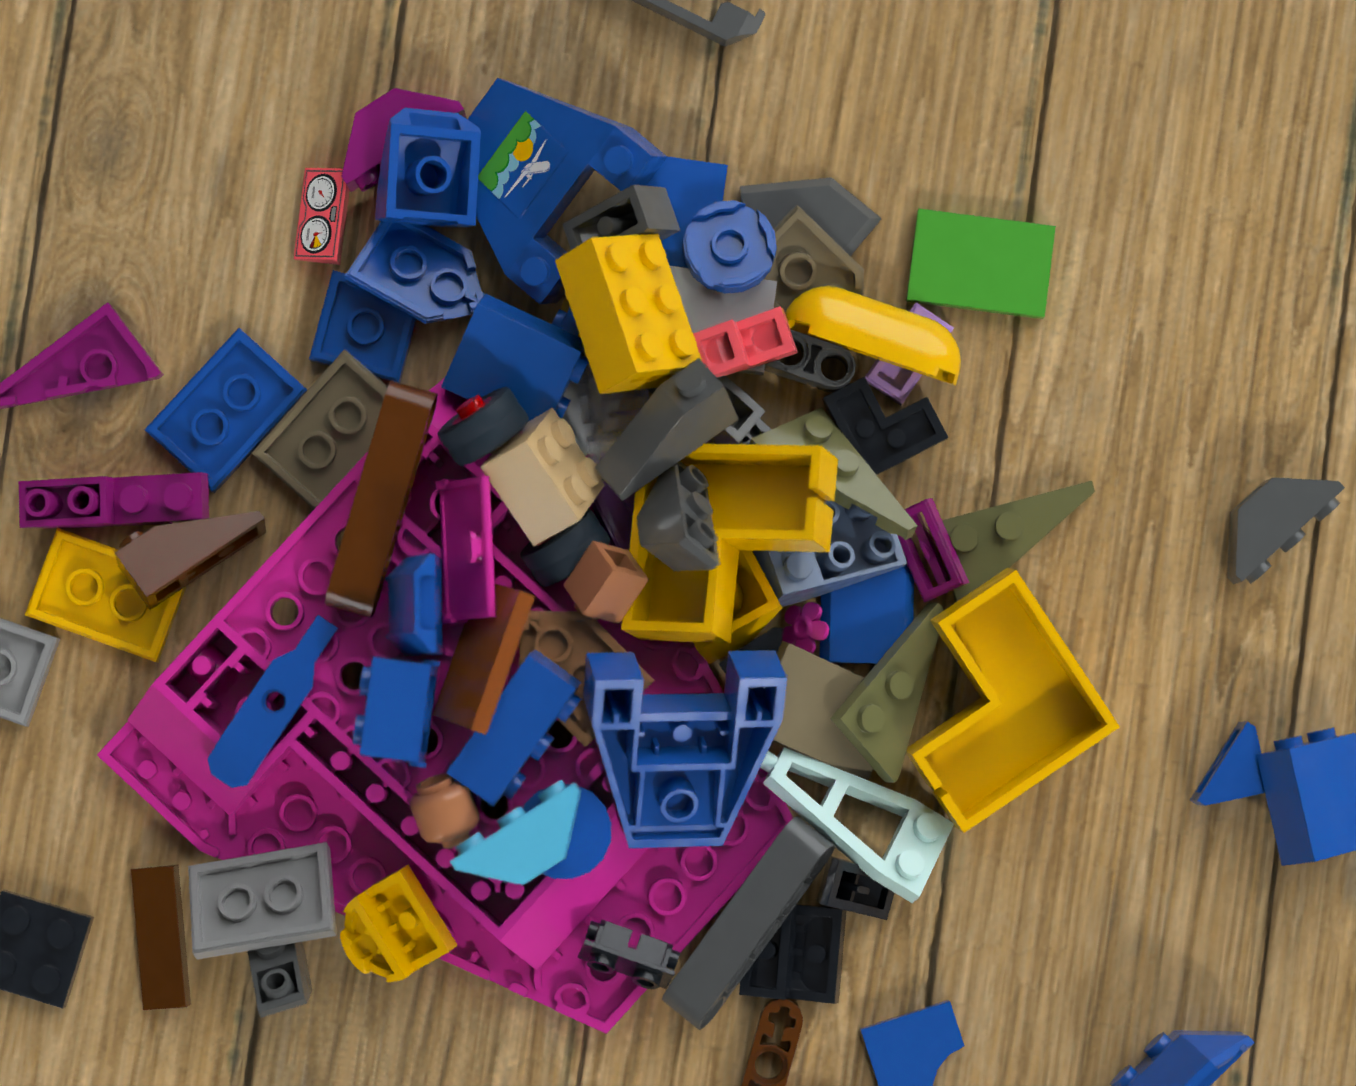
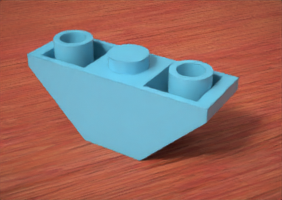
(526, 841)

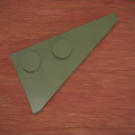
(855, 479)
(1002, 534)
(886, 702)

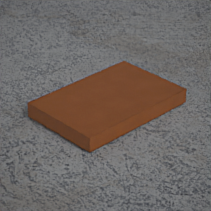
(483, 662)

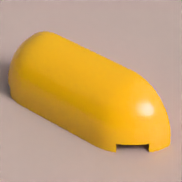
(877, 331)

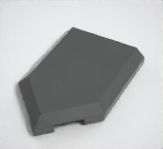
(823, 199)

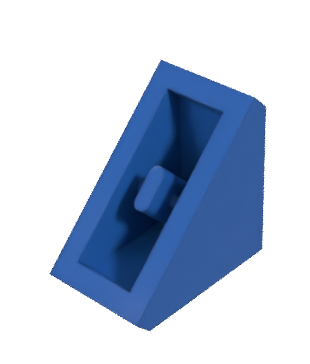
(1234, 770)

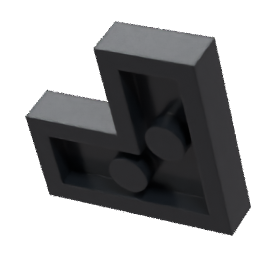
(883, 439)

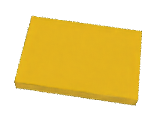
(92, 597)

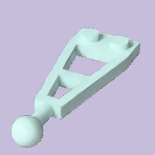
(913, 845)

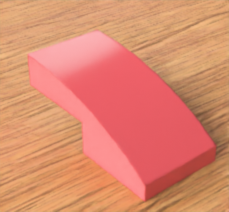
(746, 343)

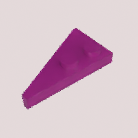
(86, 359)

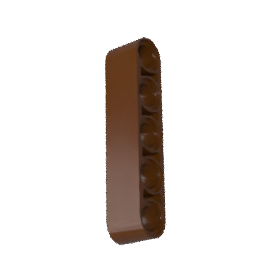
(381, 499)

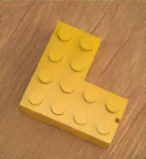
(759, 503)
(1032, 706)

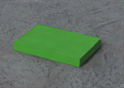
(980, 263)

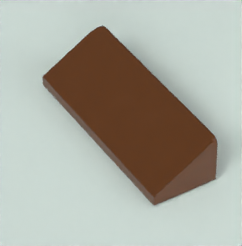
(160, 937)

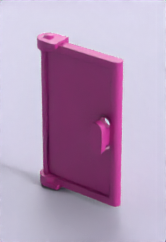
(467, 549)

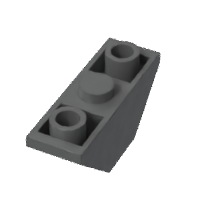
(678, 520)
(1273, 520)
(280, 978)

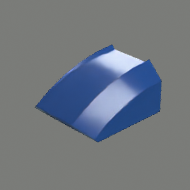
(429, 170)
(416, 606)

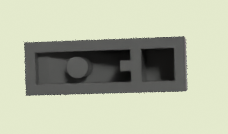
(667, 428)

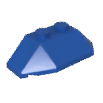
(1185, 1059)

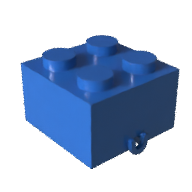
(397, 710)

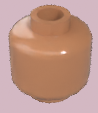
(444, 810)

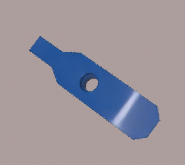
(258, 727)

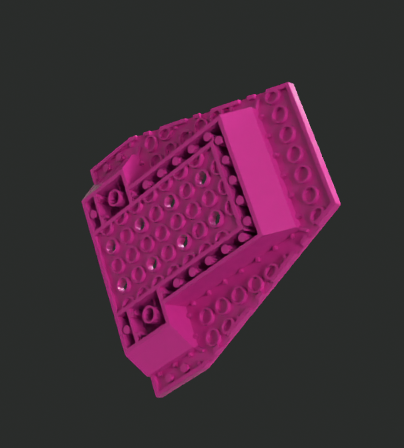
(324, 791)

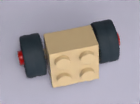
(537, 476)

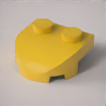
(394, 928)

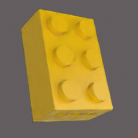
(627, 311)

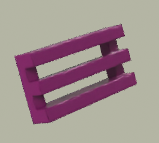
(945, 547)

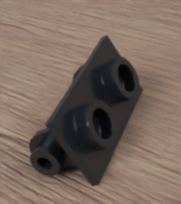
(644, 964)

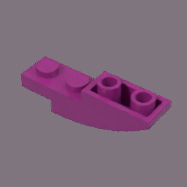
(113, 501)

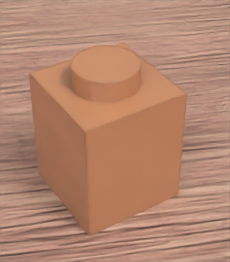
(605, 582)

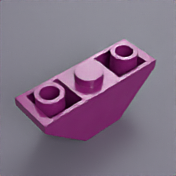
(370, 129)

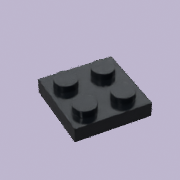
(40, 948)

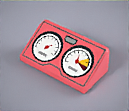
(322, 216)

